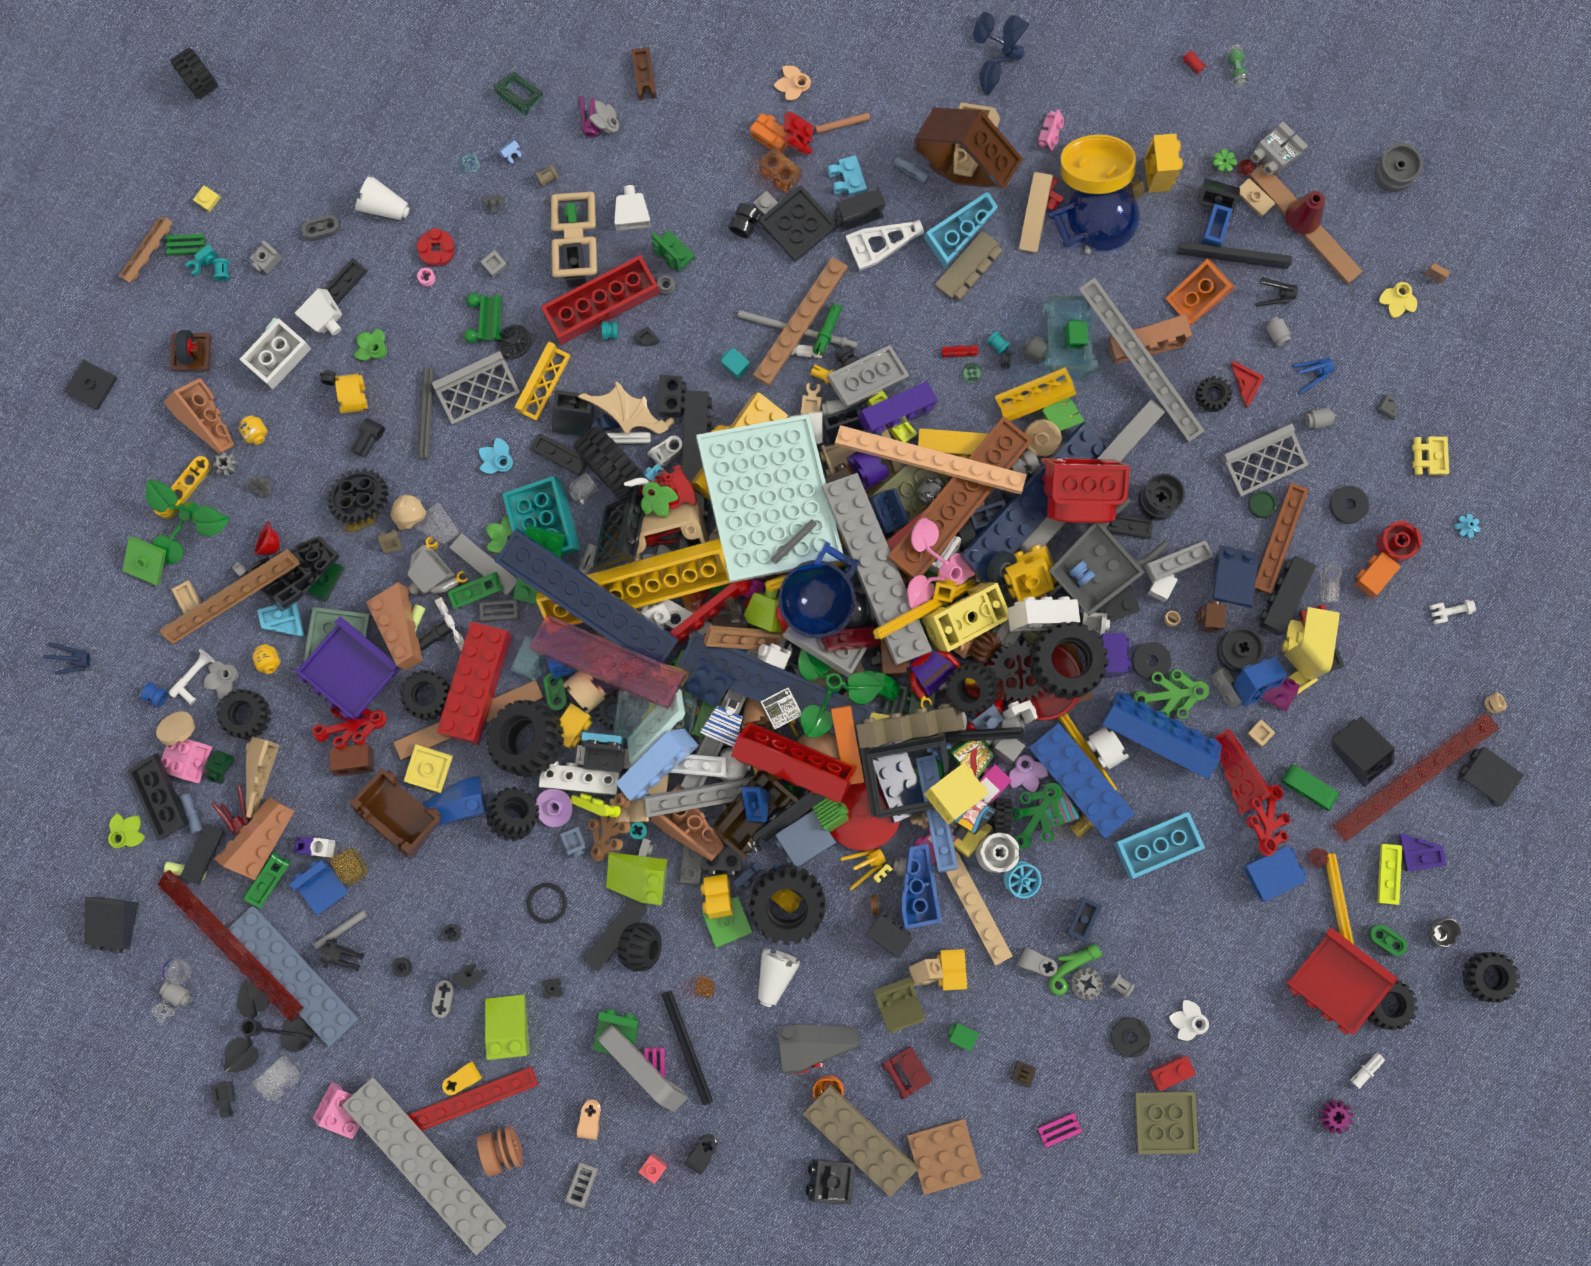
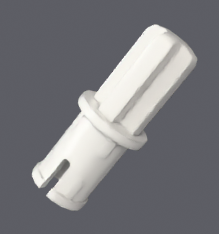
(1367, 1070)

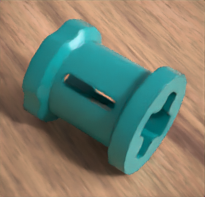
(220, 269)
(998, 342)
(644, 831)

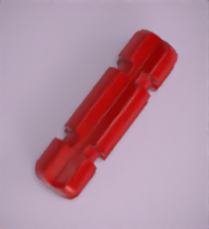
(959, 351)

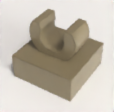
(390, 541)

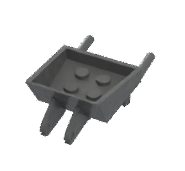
(1107, 559)

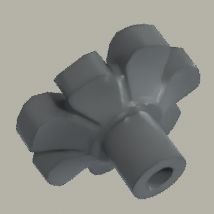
(493, 201)
(260, 486)

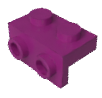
(1282, 695)

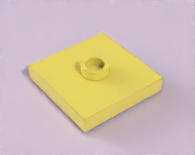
(428, 768)

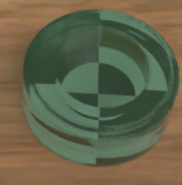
(972, 372)

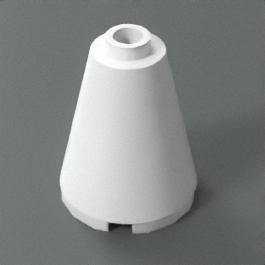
(381, 201)
(775, 975)

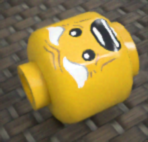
(253, 430)

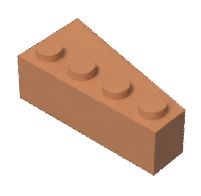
(1156, 338)
(395, 621)
(256, 839)

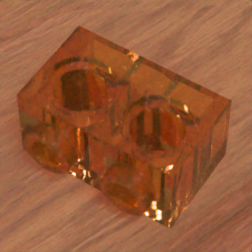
(783, 167)

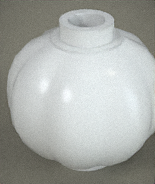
(735, 769)

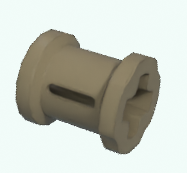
(546, 175)

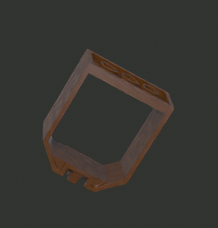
(978, 136)

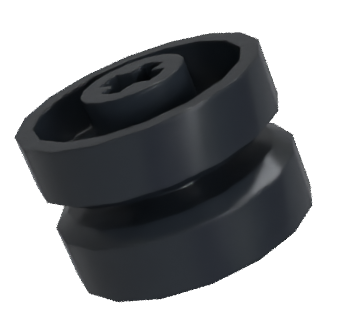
(1240, 638)

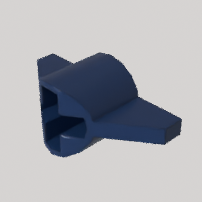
(606, 423)

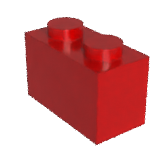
(1171, 1072)

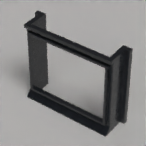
(867, 756)

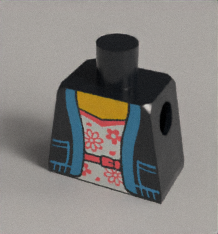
(973, 820)

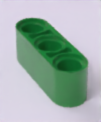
(1310, 787)

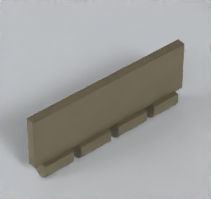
(964, 268)

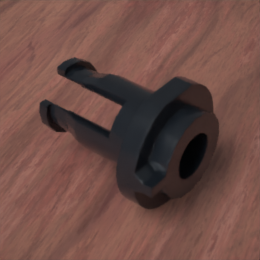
(332, 953)

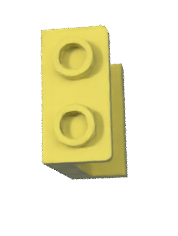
(956, 793)

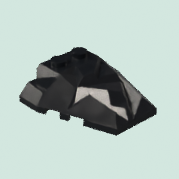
(314, 559)

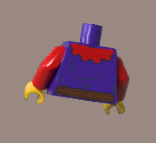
(931, 672)

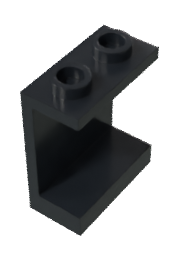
(1490, 775)

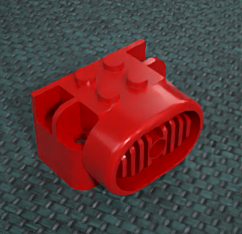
(1084, 489)

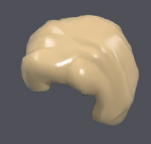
(407, 511)

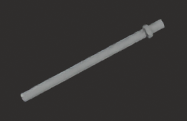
(781, 325)

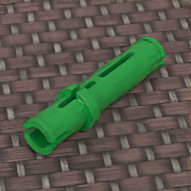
(824, 336)

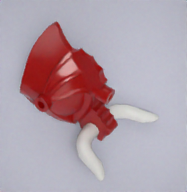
(676, 481)

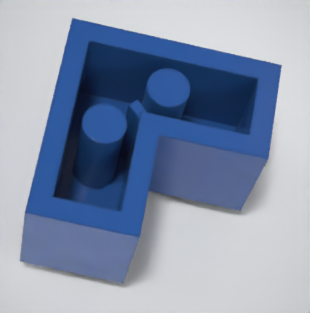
(1258, 679)

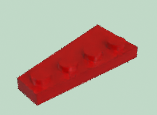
(1241, 772)

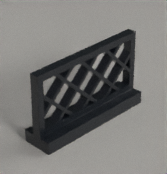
(627, 534)

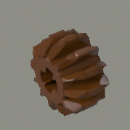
(985, 646)

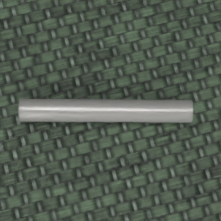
(340, 929)

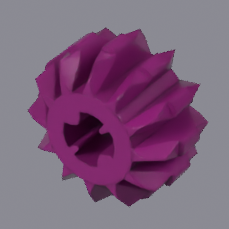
(1341, 1121)

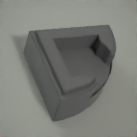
(1388, 407)

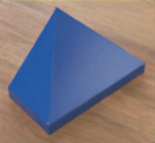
(756, 803)

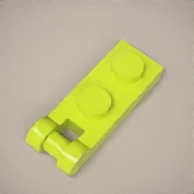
(595, 805)

